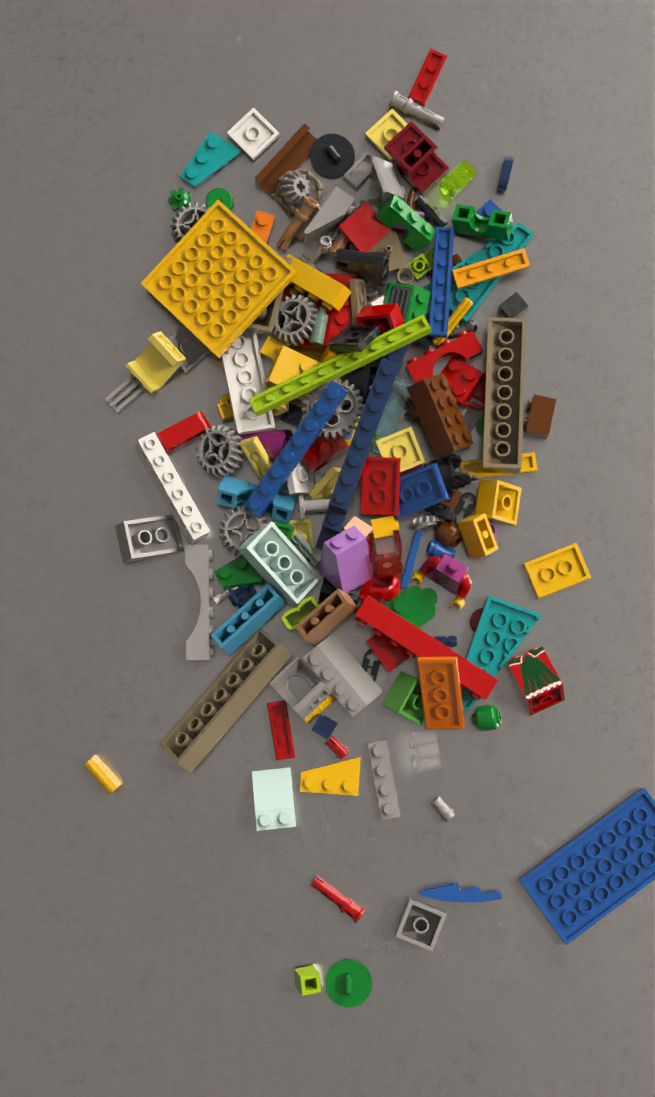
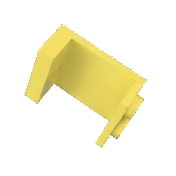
(156, 362)

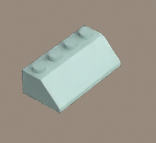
(280, 563)

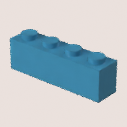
(248, 619)

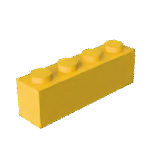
(318, 285)

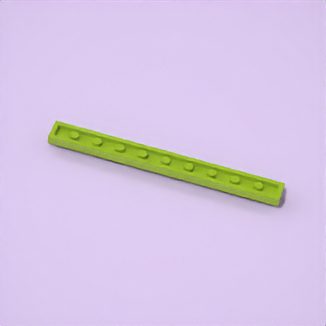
(339, 366)

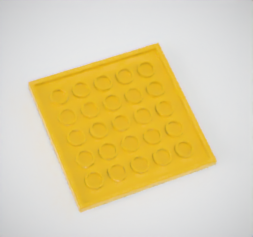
(219, 278)

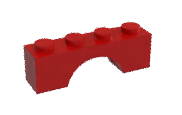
(464, 347)

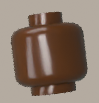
(447, 534)

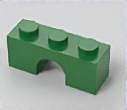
(396, 212)
(468, 222)

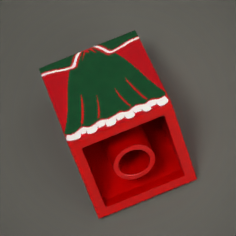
(536, 680)

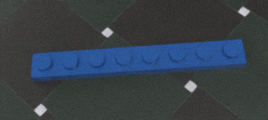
(296, 448)

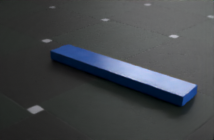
(441, 281)

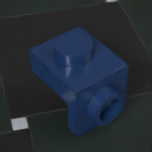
(241, 595)

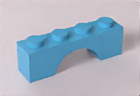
(236, 492)

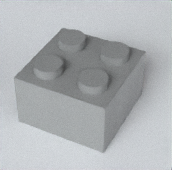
(420, 924)

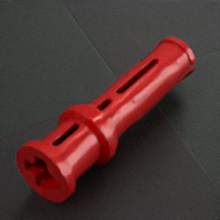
(345, 904)

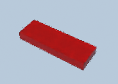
(427, 77)
(281, 730)

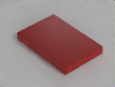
(380, 486)

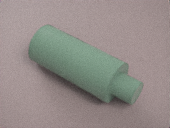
(318, 332)

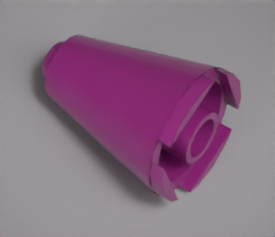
(272, 441)

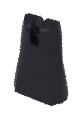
(366, 265)

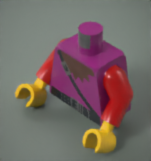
(447, 573)

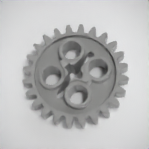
(346, 419)

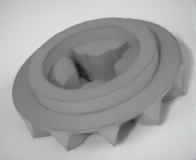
(424, 522)

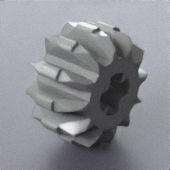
(294, 187)

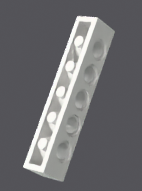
(172, 488)

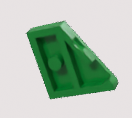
(238, 574)

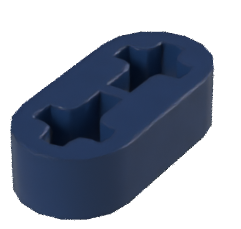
(505, 173)

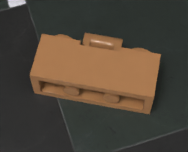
(326, 616)

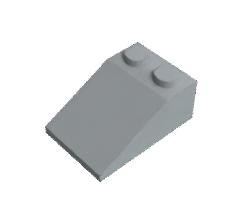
(385, 179)
(330, 216)
(148, 538)

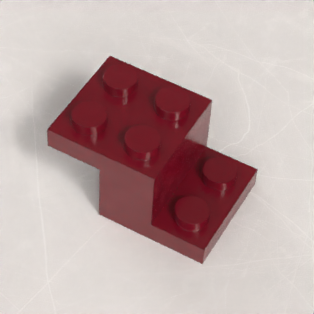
(416, 158)

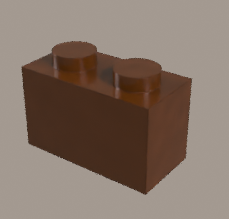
(539, 416)

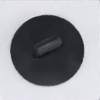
(332, 155)

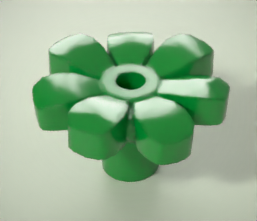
(179, 199)

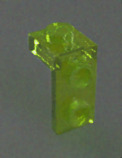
(457, 179)

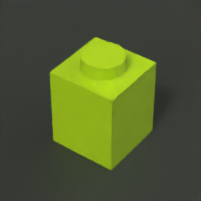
(307, 980)

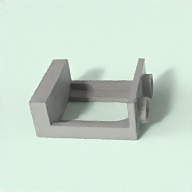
(312, 699)

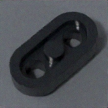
(445, 512)

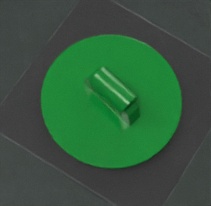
(348, 983)

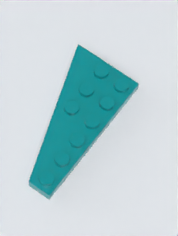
(477, 293)
(497, 637)

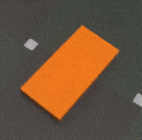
(441, 692)

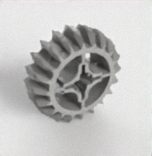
(190, 211)
(292, 331)
(226, 452)
(235, 529)

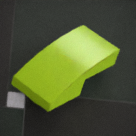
(422, 264)

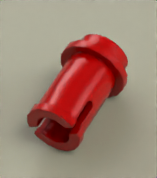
(337, 747)

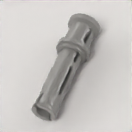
(412, 108)

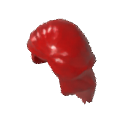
(381, 588)

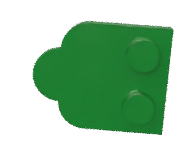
(415, 605)

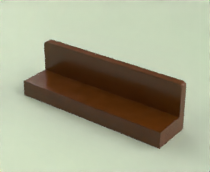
(289, 157)

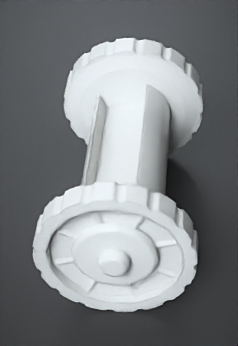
(312, 506)

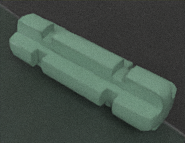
(306, 549)

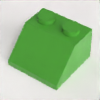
(406, 698)

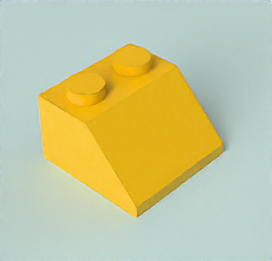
(498, 501)

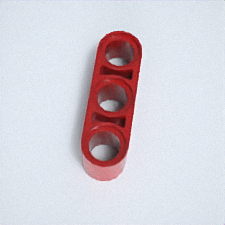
(183, 431)

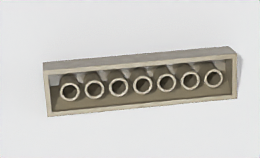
(504, 394)
(225, 700)

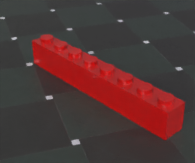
(421, 645)

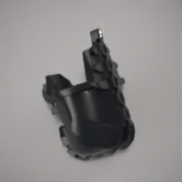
(450, 477)

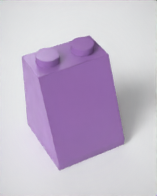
(346, 560)

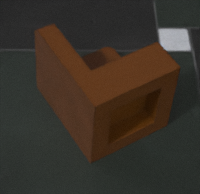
(453, 499)

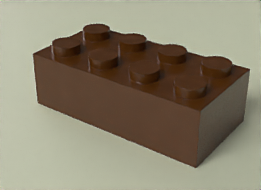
(440, 415)

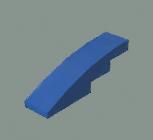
(452, 893)

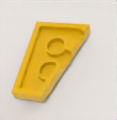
(336, 778)

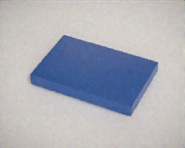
(421, 490)

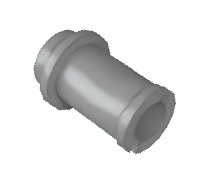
(444, 811)

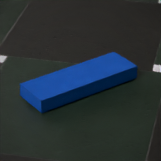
(411, 559)

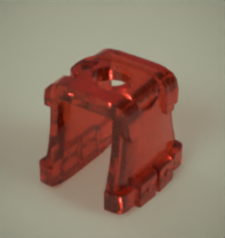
(394, 558)

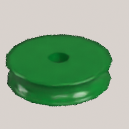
(219, 194)

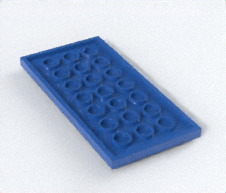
(597, 868)

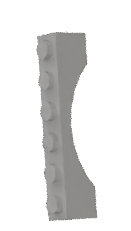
(198, 644)

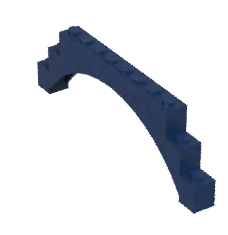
(361, 444)

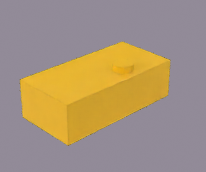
(290, 364)

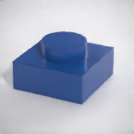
(487, 208)

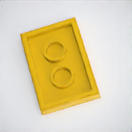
(556, 571)

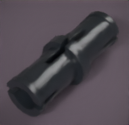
(430, 212)

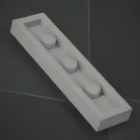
(383, 780)

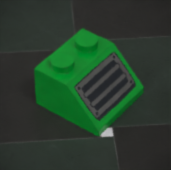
(411, 300)

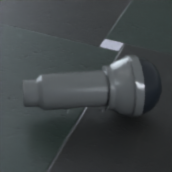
(468, 326)

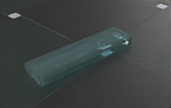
(392, 411)

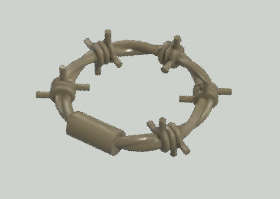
(319, 188)

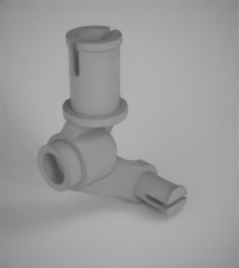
(323, 246)

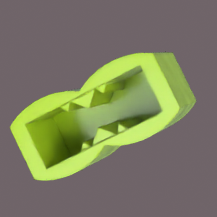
(295, 615)

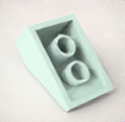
(273, 799)

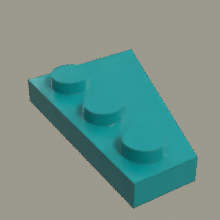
(208, 159)

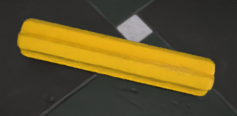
(454, 319)

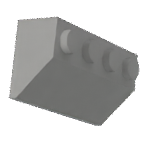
(343, 674)

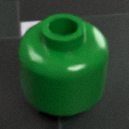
(487, 717)

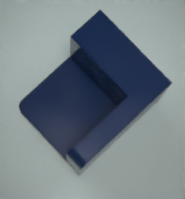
(324, 726)

